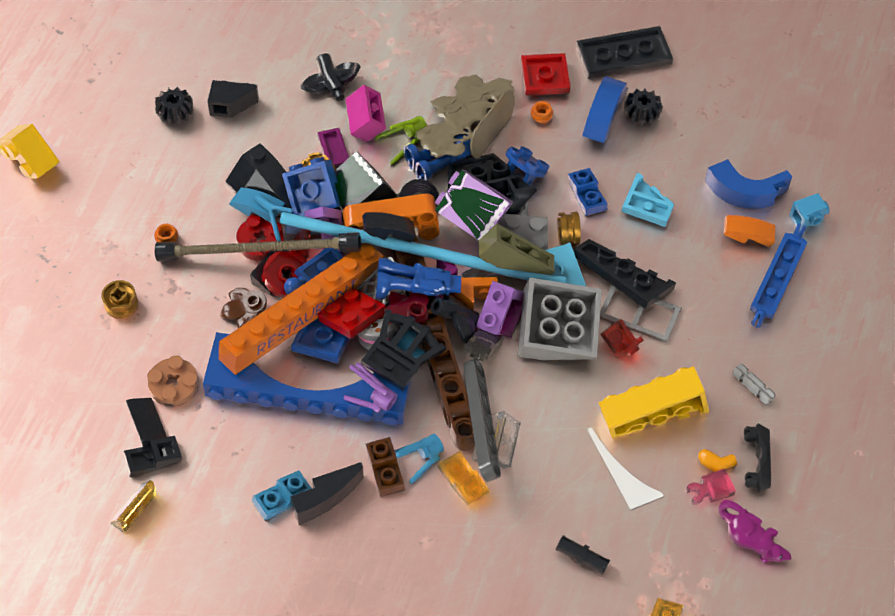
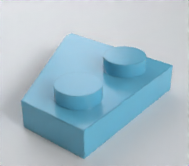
(647, 203)

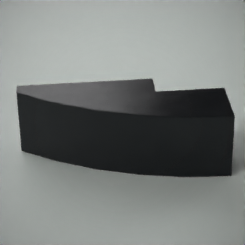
(326, 492)

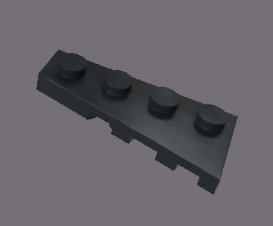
(634, 282)

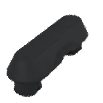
(762, 477)

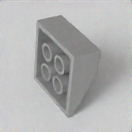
(559, 321)

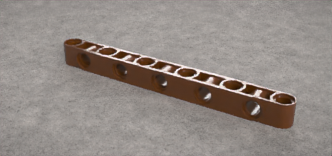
(444, 370)

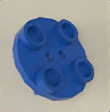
(525, 161)

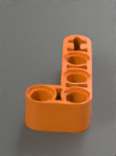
(417, 208)

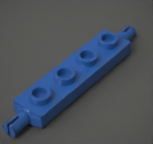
(778, 275)

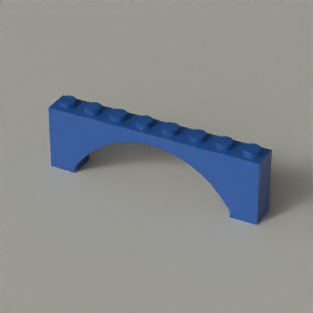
(257, 387)

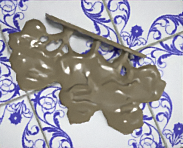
(465, 109)

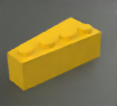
(654, 402)

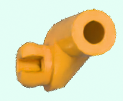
(714, 462)

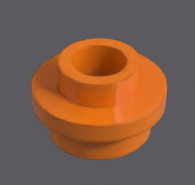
(539, 108)
(164, 230)

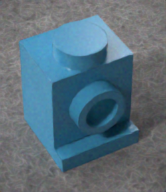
(809, 210)

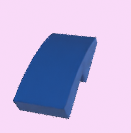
(587, 192)

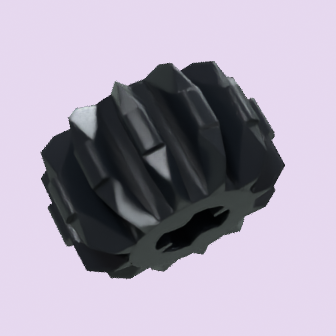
(174, 105)
(643, 107)

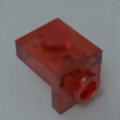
(621, 339)

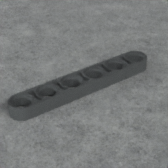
(482, 420)

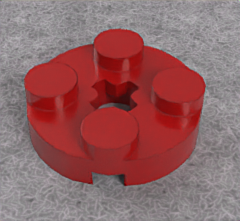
(254, 227)
(275, 264)

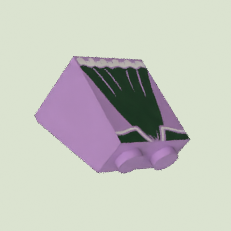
(472, 204)

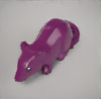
(747, 533)

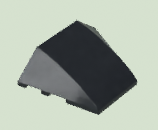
(497, 175)

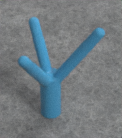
(272, 208)

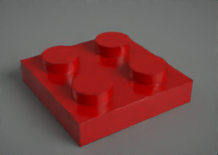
(545, 74)
(352, 313)

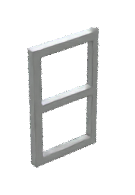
(633, 326)

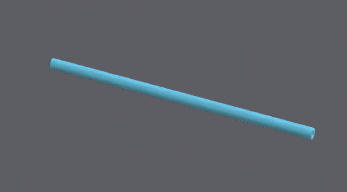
(412, 248)

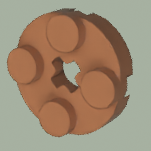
(173, 368)

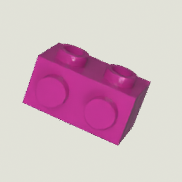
(365, 113)

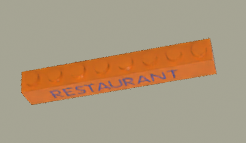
(296, 309)

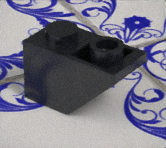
(231, 98)

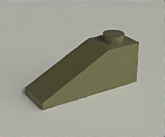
(513, 252)

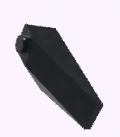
(261, 172)

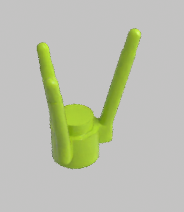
(410, 127)

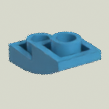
(245, 203)
(277, 498)

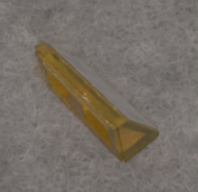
(134, 506)

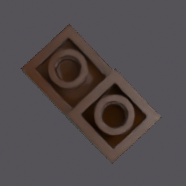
(385, 466)

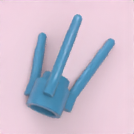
(427, 448)

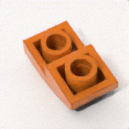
(744, 228)

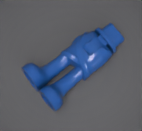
(424, 170)
(425, 279)

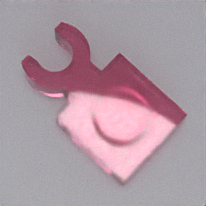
(714, 486)

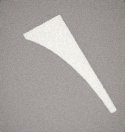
(633, 490)

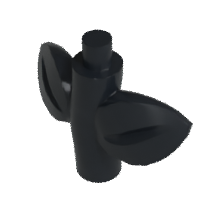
(330, 77)
(463, 318)

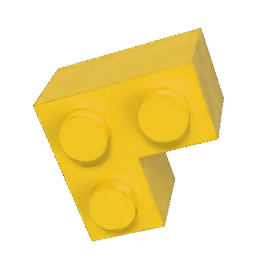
(30, 149)

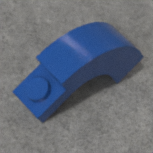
(604, 108)
(745, 192)

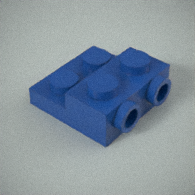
(311, 186)

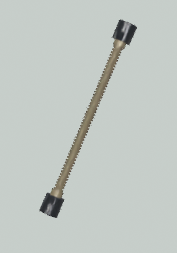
(171, 251)

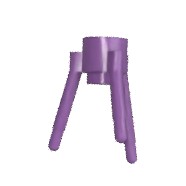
(382, 396)

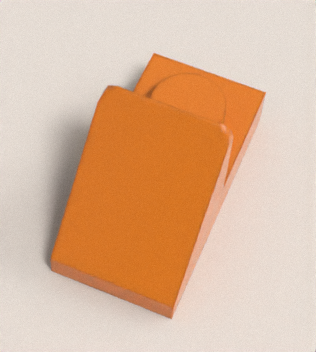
(474, 288)

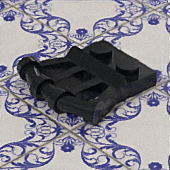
(391, 361)

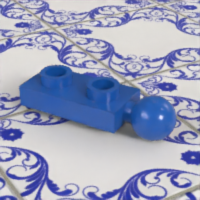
(312, 268)

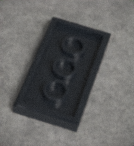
(624, 52)

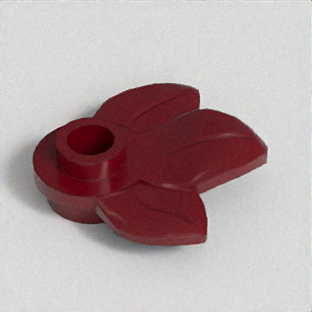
(413, 305)

